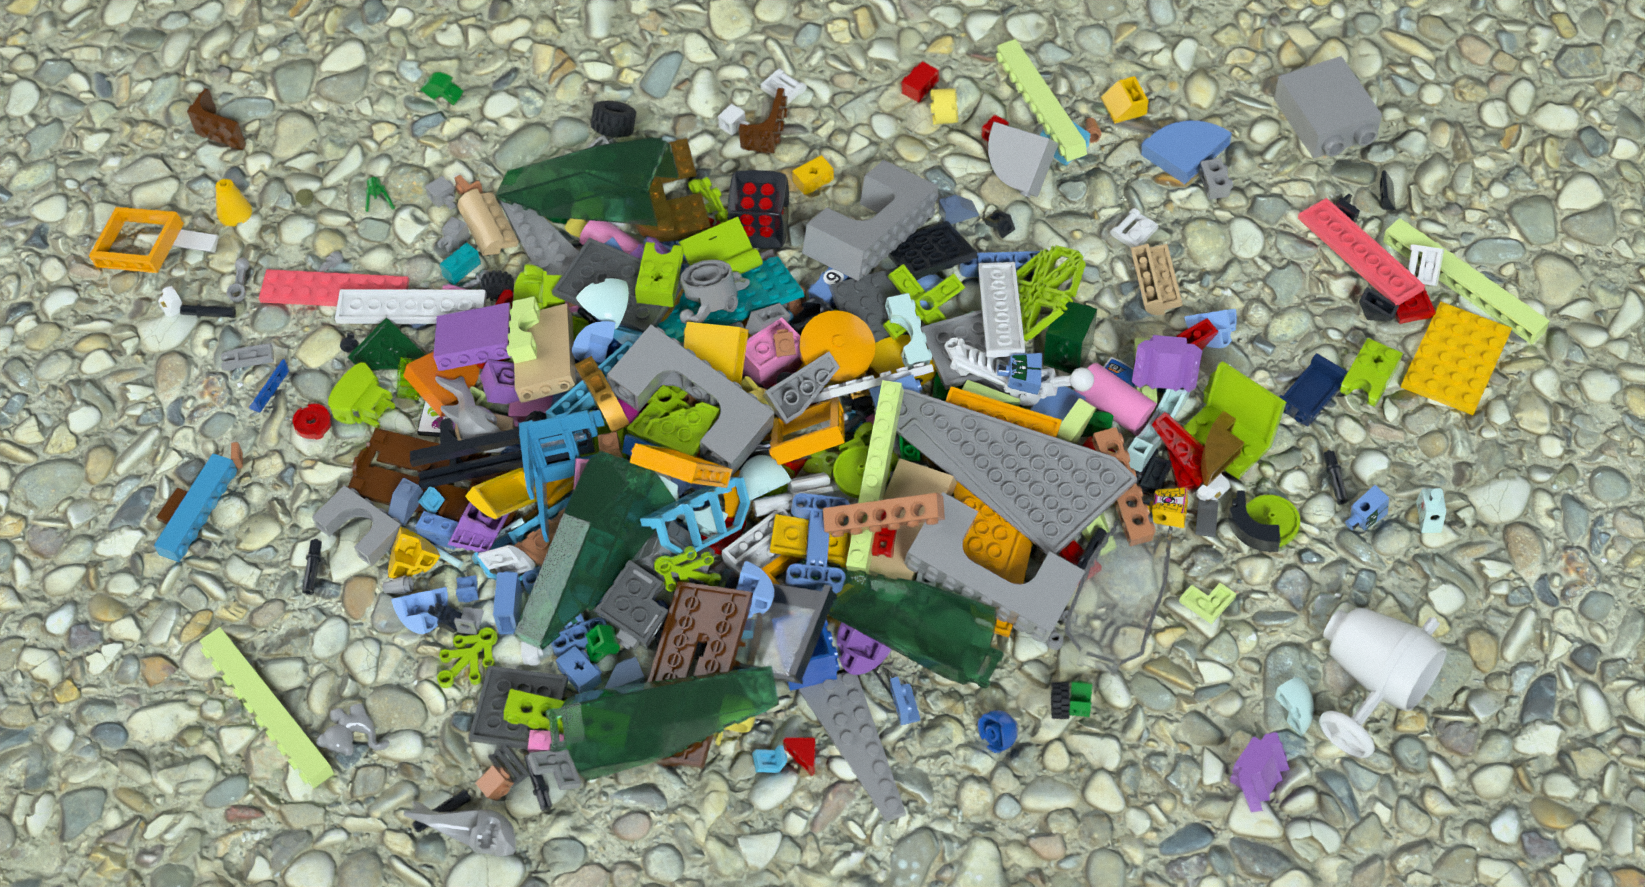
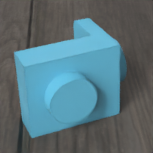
(770, 760)

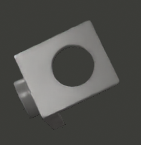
(469, 621)

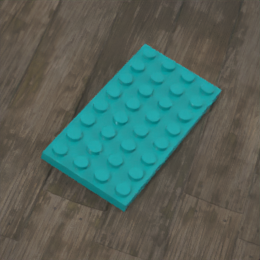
(768, 286)

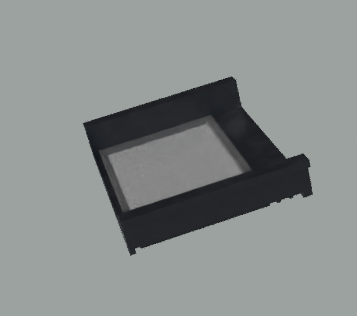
(784, 633)

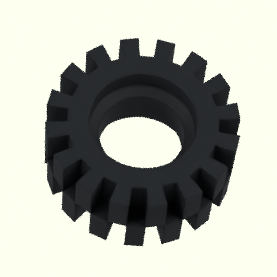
(496, 283)
(1060, 700)

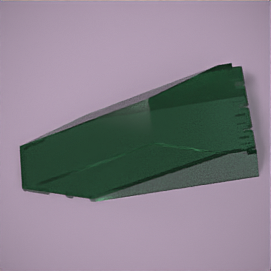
(594, 182)
(591, 544)

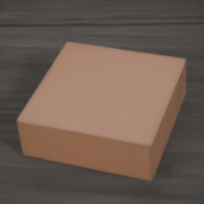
(237, 455)

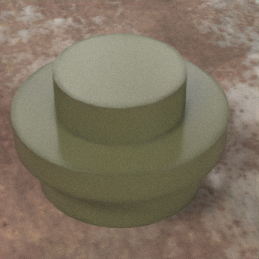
(304, 196)

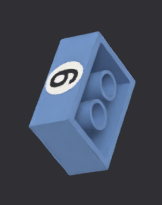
(821, 287)

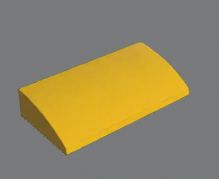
(501, 494)

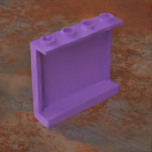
(472, 336)

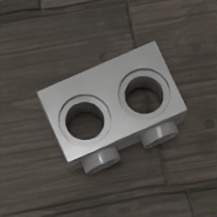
(1215, 178)
(764, 317)

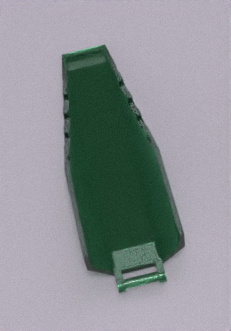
(921, 623)
(656, 719)

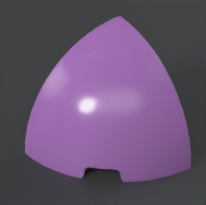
(859, 651)

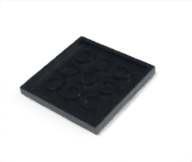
(933, 250)

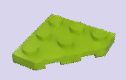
(682, 428)

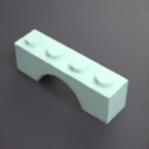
(902, 312)
(704, 518)

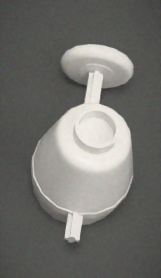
(1389, 660)

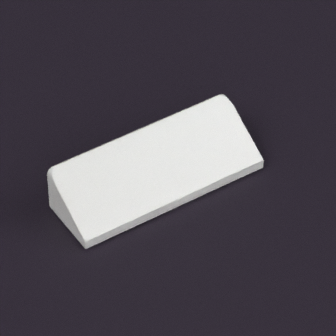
(196, 241)

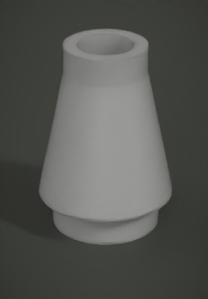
(400, 585)

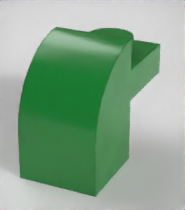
(441, 84)
(601, 642)
(1080, 698)

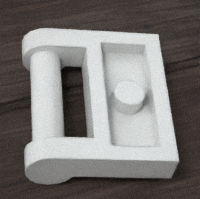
(774, 82)
(1138, 233)
(1430, 263)

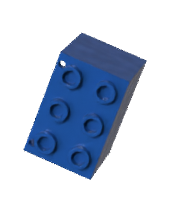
(822, 662)

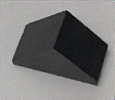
(1377, 306)

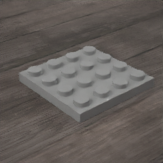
(965, 327)

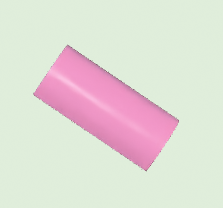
(603, 231)
(1115, 396)

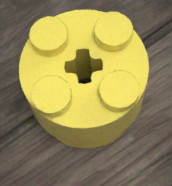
(944, 106)

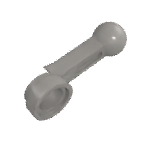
(242, 266)

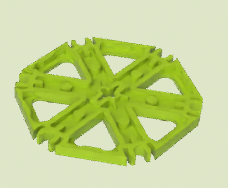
(1044, 285)

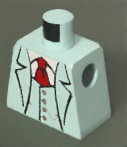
(1431, 503)

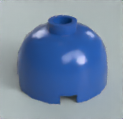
(998, 729)

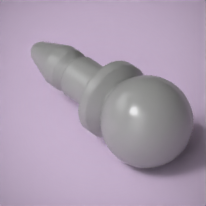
(332, 261)
(475, 282)

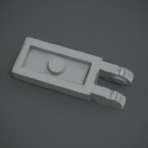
(247, 356)

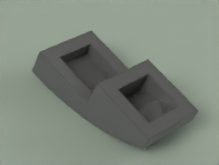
(1206, 518)

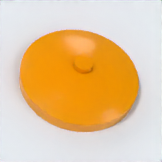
(844, 337)

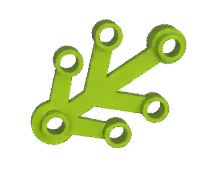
(711, 196)
(686, 570)
(468, 655)

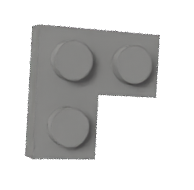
(557, 763)

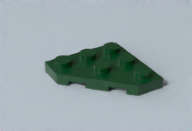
(384, 348)

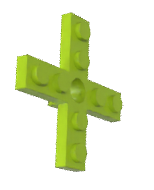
(935, 297)
(659, 409)

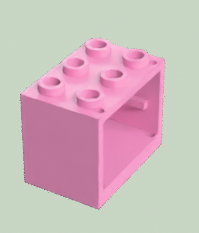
(761, 359)

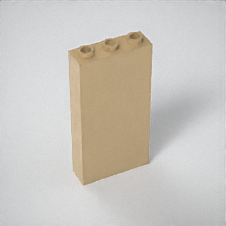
(555, 364)
(907, 481)

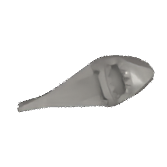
(468, 417)
(479, 828)

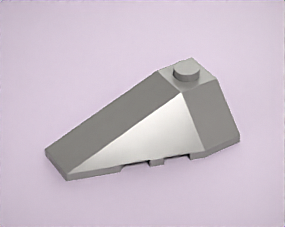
(797, 391)

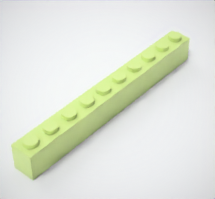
(1041, 100)
(1472, 284)
(876, 469)
(266, 707)

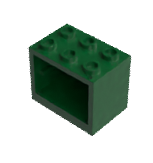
(1070, 338)

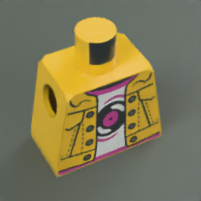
(1169, 507)

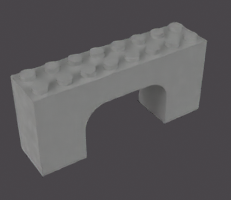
(858, 246)
(663, 361)
(1028, 606)

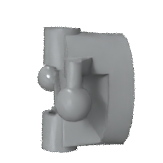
(712, 286)

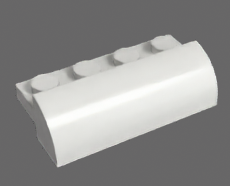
(753, 545)

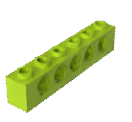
(537, 704)

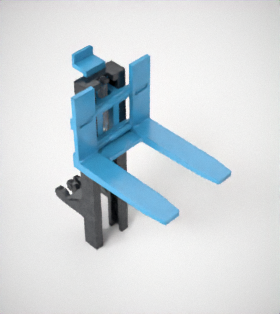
(540, 443)

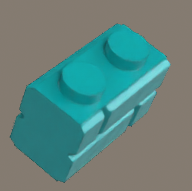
(460, 263)

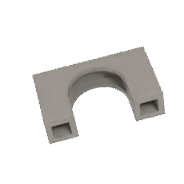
(349, 504)

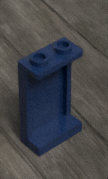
(1313, 390)

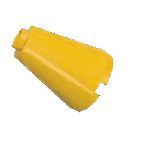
(231, 204)

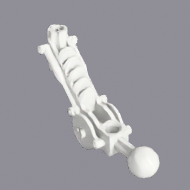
(974, 361)

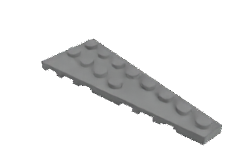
(540, 240)
(850, 726)

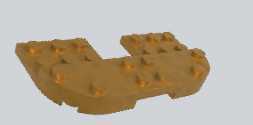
(679, 216)

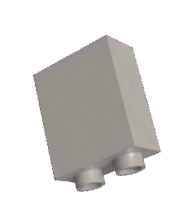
(1328, 107)

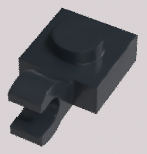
(445, 615)

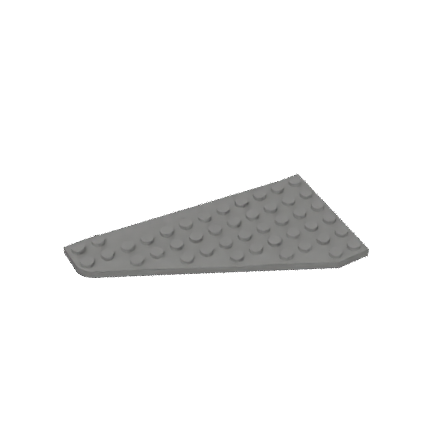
(1026, 477)

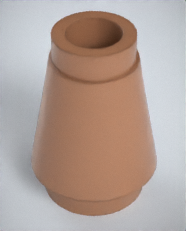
(1092, 127)

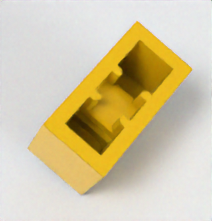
(813, 175)

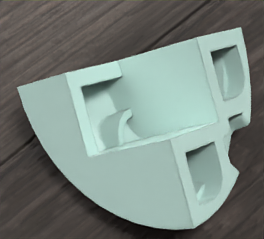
(606, 300)
(763, 475)
(1298, 702)

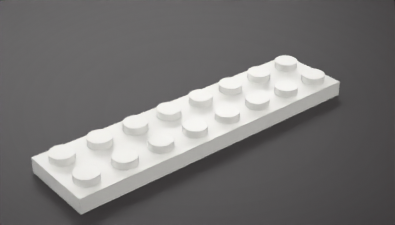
(404, 305)
(1001, 309)

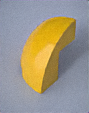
(411, 554)

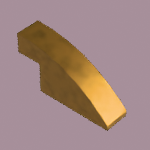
(1220, 448)

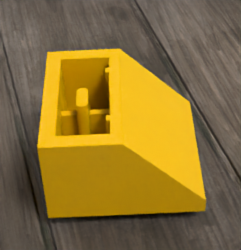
(1125, 100)

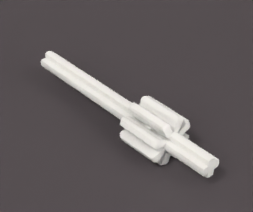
(812, 484)

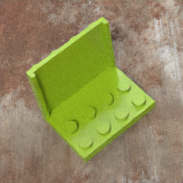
(1255, 412)

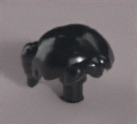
(810, 309)

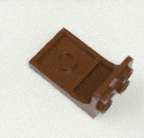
(213, 126)
(766, 135)

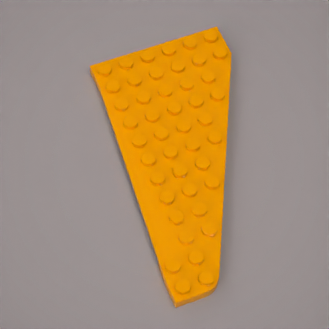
(992, 539)

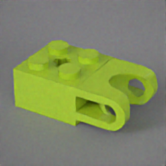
(659, 276)
(1372, 370)

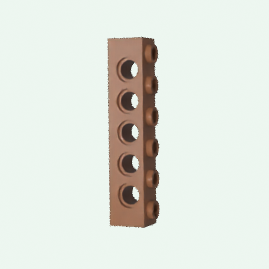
(835, 516)
(1134, 533)

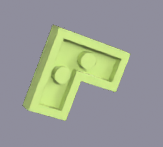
(1208, 606)

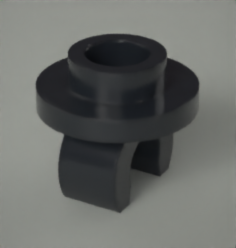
(349, 343)

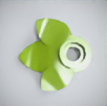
(820, 464)

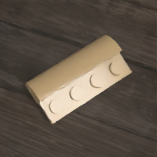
(486, 222)
(1156, 278)

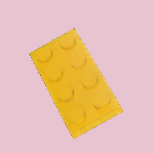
(791, 537)

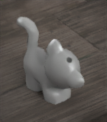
(340, 736)

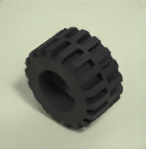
(613, 119)

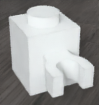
(731, 119)

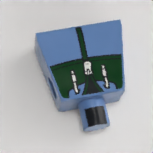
(1023, 372)
(1368, 509)

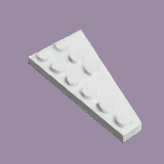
(869, 382)

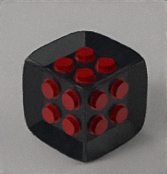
(761, 205)

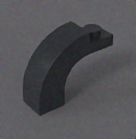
(1251, 533)

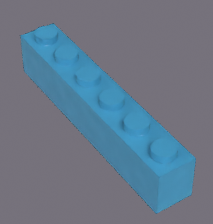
(195, 507)

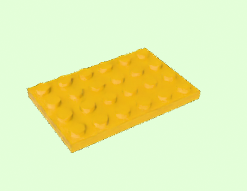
(1456, 358)

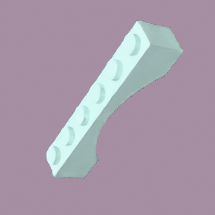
(1148, 440)

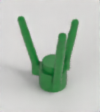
(375, 188)

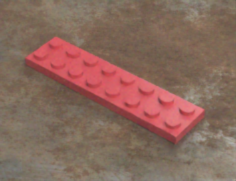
(1361, 252)
(321, 287)

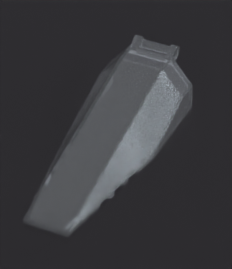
(1119, 597)

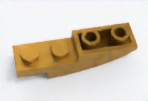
(602, 394)

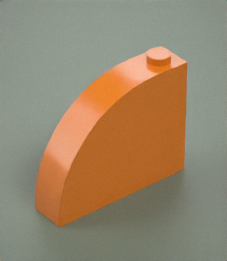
(422, 376)

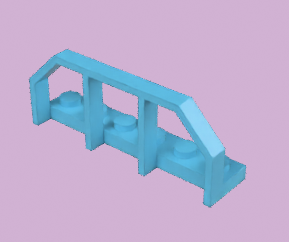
(696, 499)
(518, 535)

